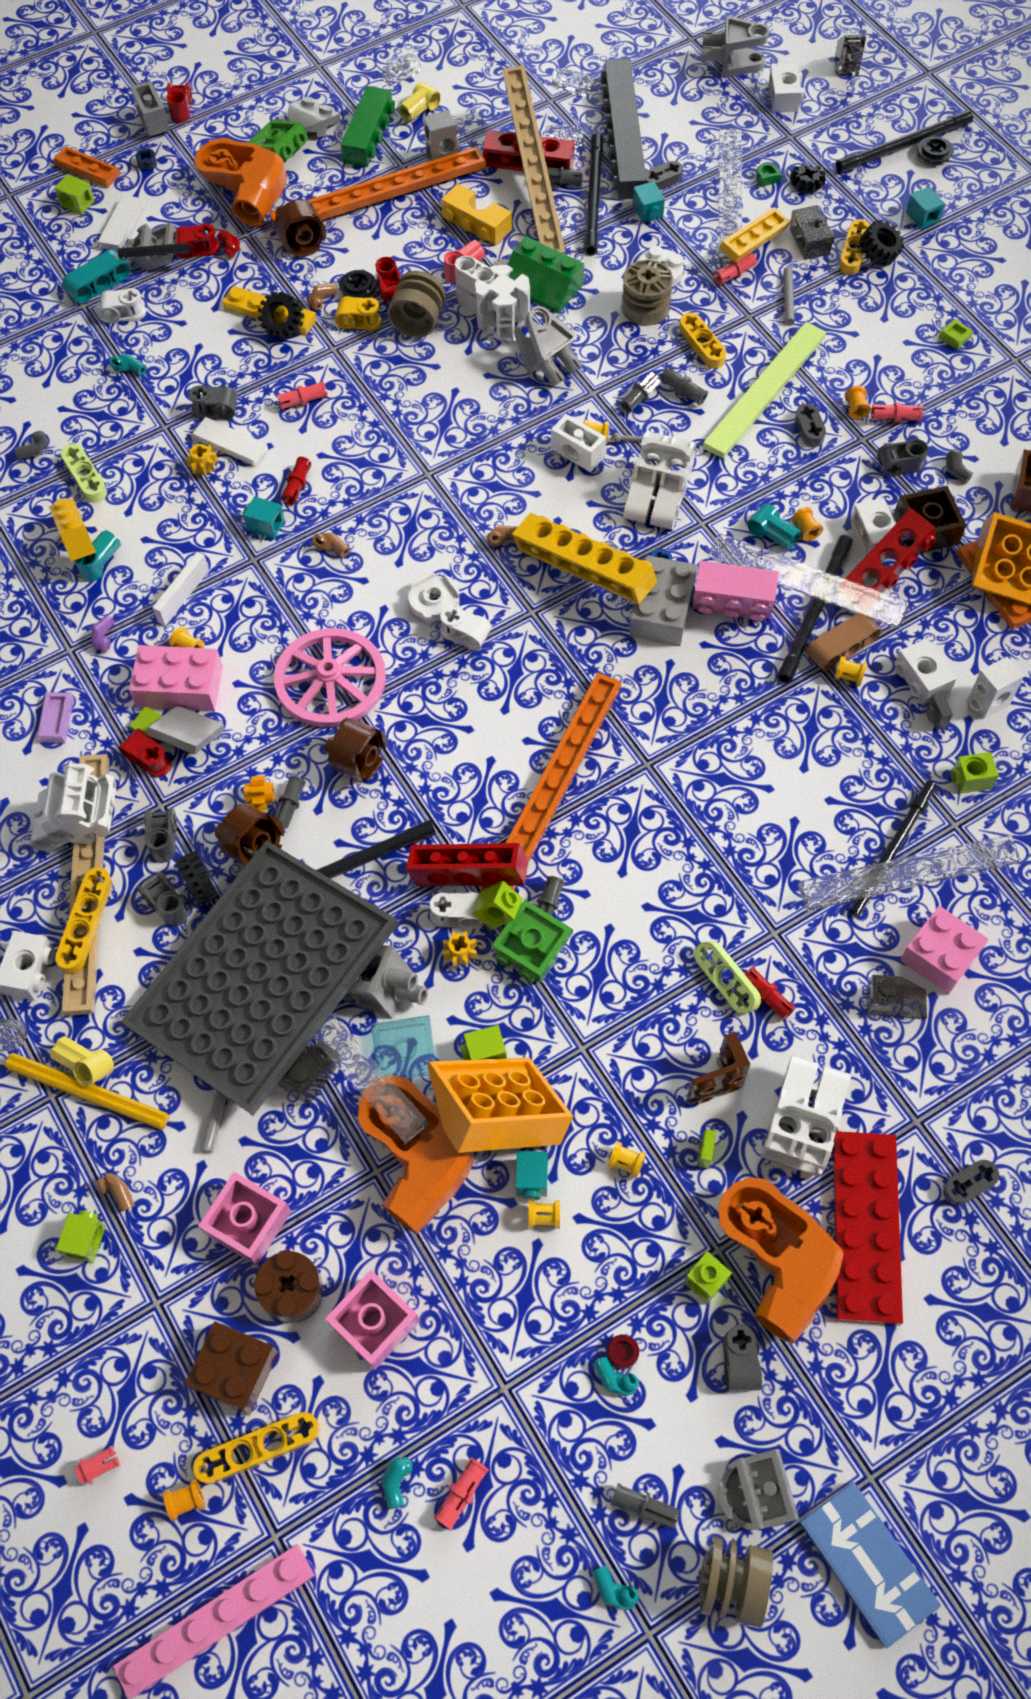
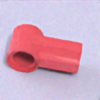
(471, 249)

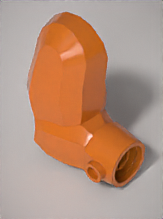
(248, 171)
(430, 1161)
(788, 1247)

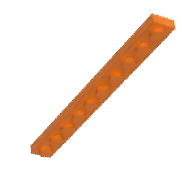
(396, 183)
(564, 764)

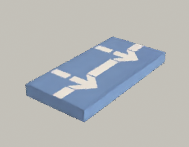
(870, 1565)

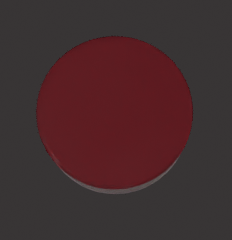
(622, 1351)

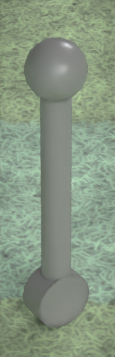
(616, 437)

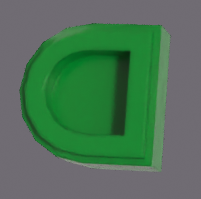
(768, 174)

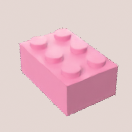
(735, 590)
(176, 677)

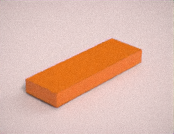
(86, 166)

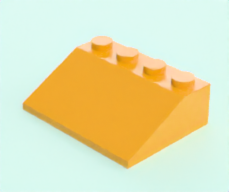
(1004, 558)
(497, 1104)

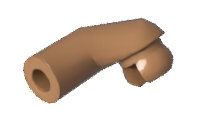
(316, 297)
(500, 535)
(330, 541)
(119, 1190)

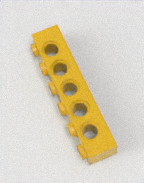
(585, 558)

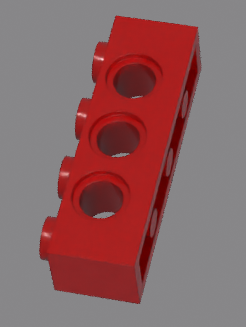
(502, 151)
(911, 527)
(467, 864)

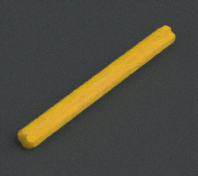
(92, 1093)

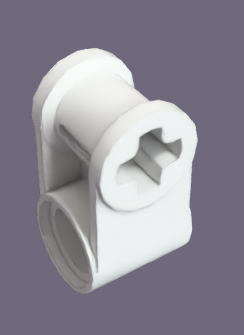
(119, 306)
(466, 630)
(457, 910)

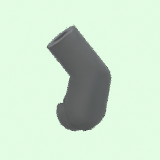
(34, 448)
(955, 467)

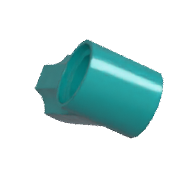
(768, 523)
(91, 566)

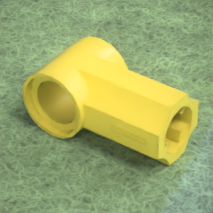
(421, 99)
(86, 1065)

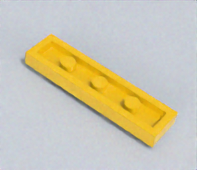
(754, 234)
(248, 302)

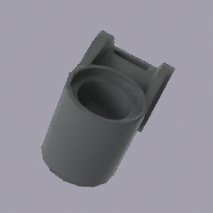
(215, 402)
(903, 458)
(161, 829)
(161, 897)
(741, 1366)

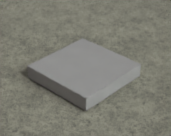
(185, 729)

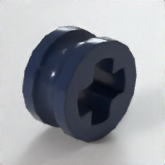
(146, 159)

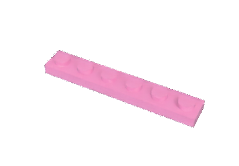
(213, 1621)

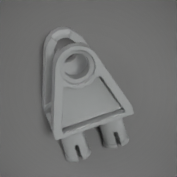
(733, 46)
(545, 344)
(389, 986)

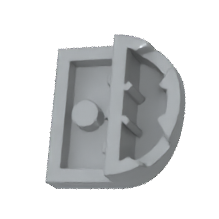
(312, 115)
(159, 236)
(757, 1492)

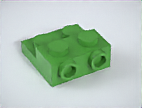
(281, 138)
(531, 942)

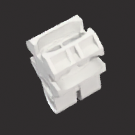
(489, 290)
(647, 479)
(73, 808)
(820, 1119)

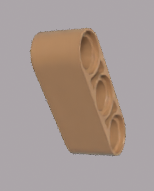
(844, 641)

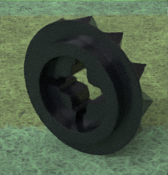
(935, 144)
(803, 183)
(353, 279)

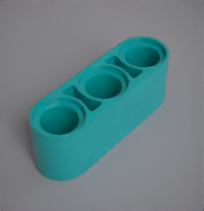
(96, 276)

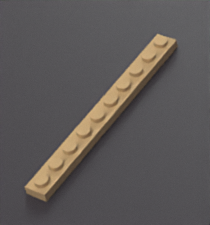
(533, 158)
(81, 986)

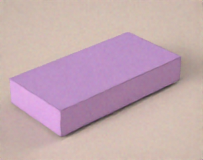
(55, 717)

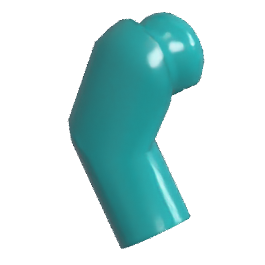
(127, 363)
(613, 1381)
(392, 1478)
(613, 1593)

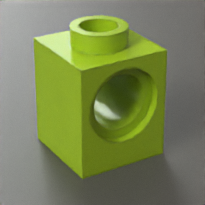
(74, 194)
(981, 765)
(497, 905)
(484, 1044)
(81, 1236)
(707, 1277)

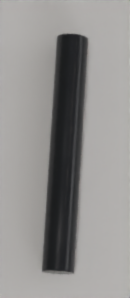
(153, 250)

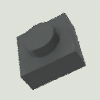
(939, 711)

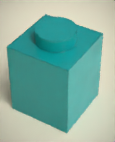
(648, 202)
(925, 207)
(263, 517)
(531, 1174)

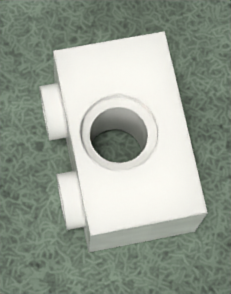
(785, 87)
(578, 442)
(872, 522)
(924, 658)
(995, 687)
(24, 949)

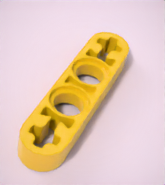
(80, 919)
(258, 1452)

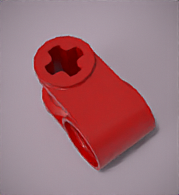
(179, 101)
(197, 240)
(387, 277)
(145, 753)

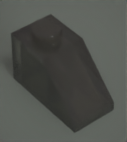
(849, 54)
(895, 998)
(308, 1074)

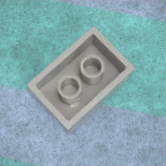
(667, 605)

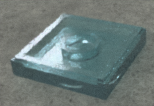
(404, 1046)

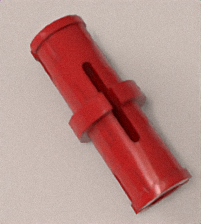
(296, 480)
(770, 995)

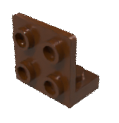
(729, 1078)

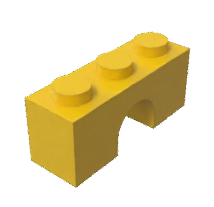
(489, 223)
(71, 528)

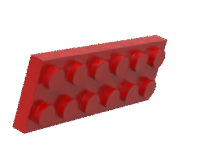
(867, 1228)

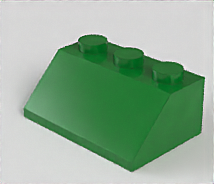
(551, 274)

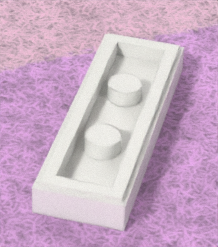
(121, 222)
(230, 441)
(180, 588)

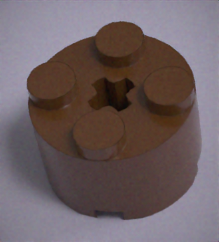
(299, 227)
(356, 749)
(246, 831)
(292, 1269)

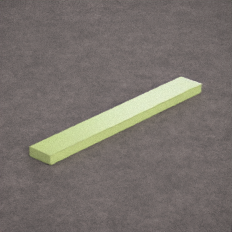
(764, 390)

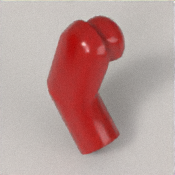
(232, 243)

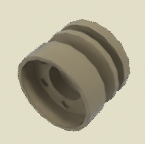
(647, 292)
(416, 304)
(736, 1582)

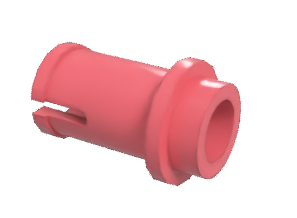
(95, 1466)

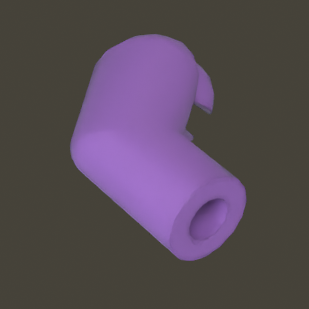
(99, 641)

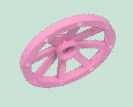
(331, 678)

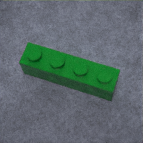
(367, 126)

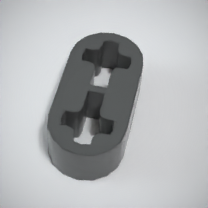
(665, 174)
(814, 424)
(967, 1176)

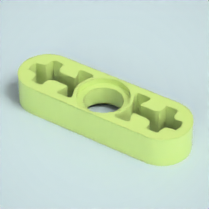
(84, 481)
(734, 998)

